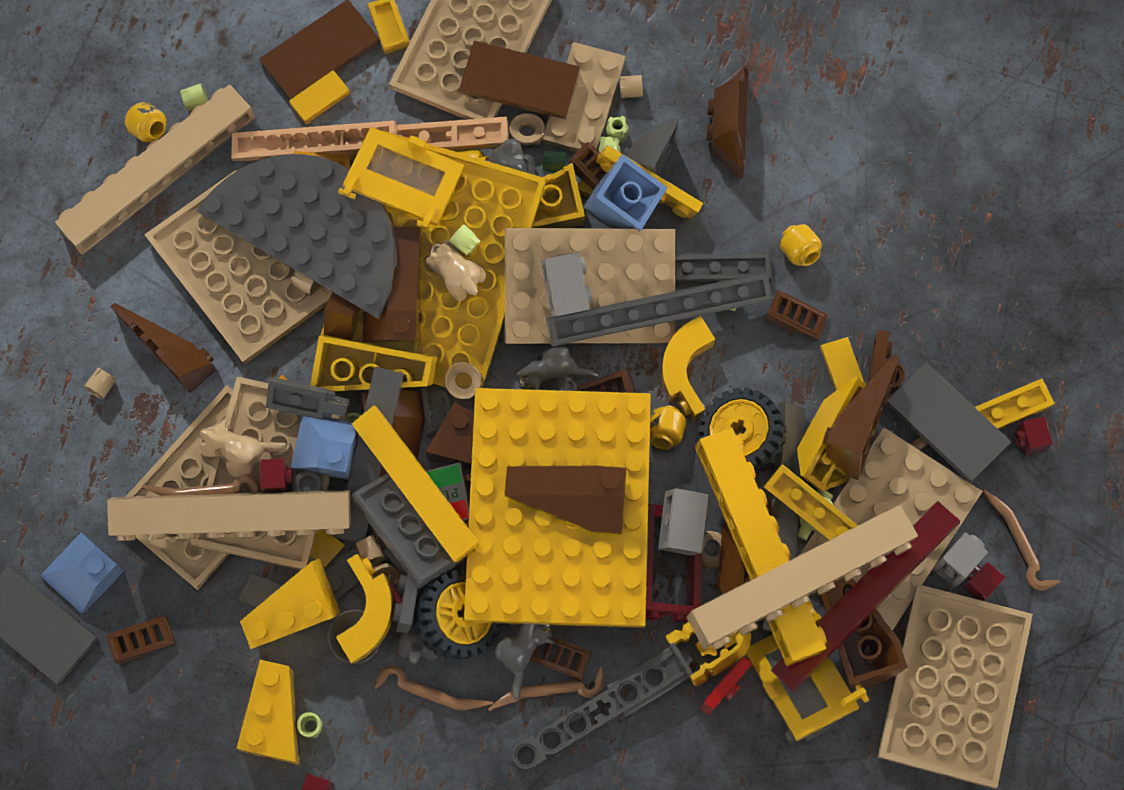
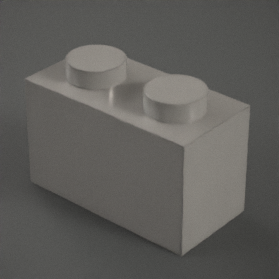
(566, 284)
(684, 522)
(960, 559)

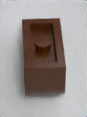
(880, 351)

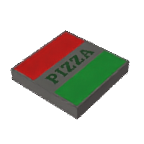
(453, 485)

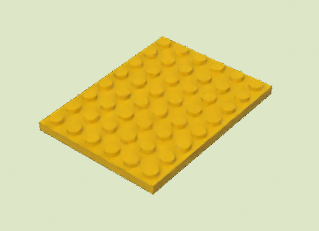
(487, 202)
(529, 560)

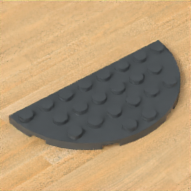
(298, 217)

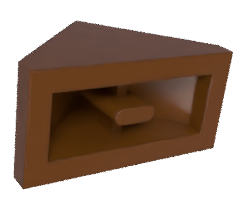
(340, 318)

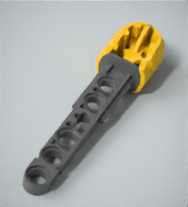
(675, 670)

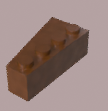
(454, 438)

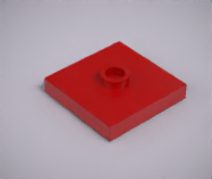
(727, 687)

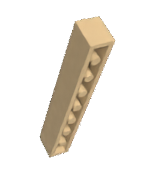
(154, 169)
(229, 513)
(801, 577)

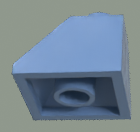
(625, 196)
(325, 447)
(82, 573)

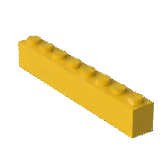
(756, 537)

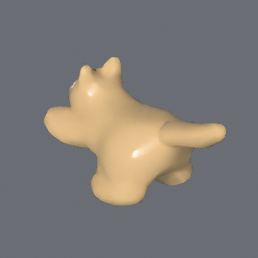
(458, 273)
(238, 450)

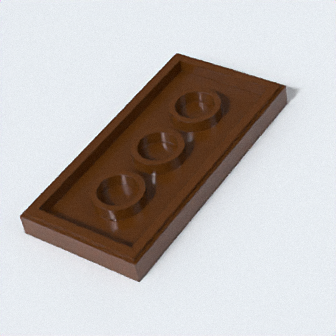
(319, 49)
(519, 79)

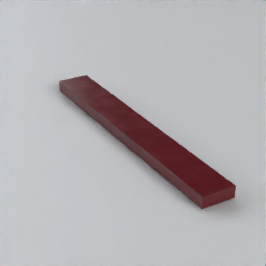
(871, 592)

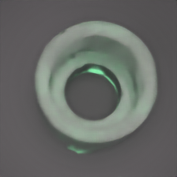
(553, 161)

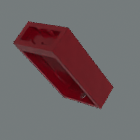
(654, 610)

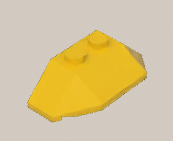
(812, 452)

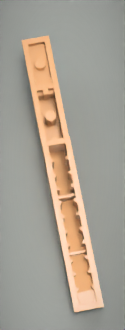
(348, 138)

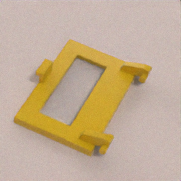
(403, 176)
(816, 702)

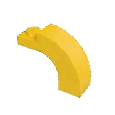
(684, 346)
(378, 614)

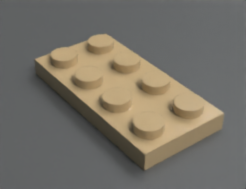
(590, 101)

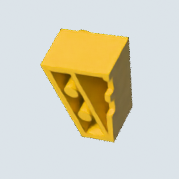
(293, 607)
(271, 715)

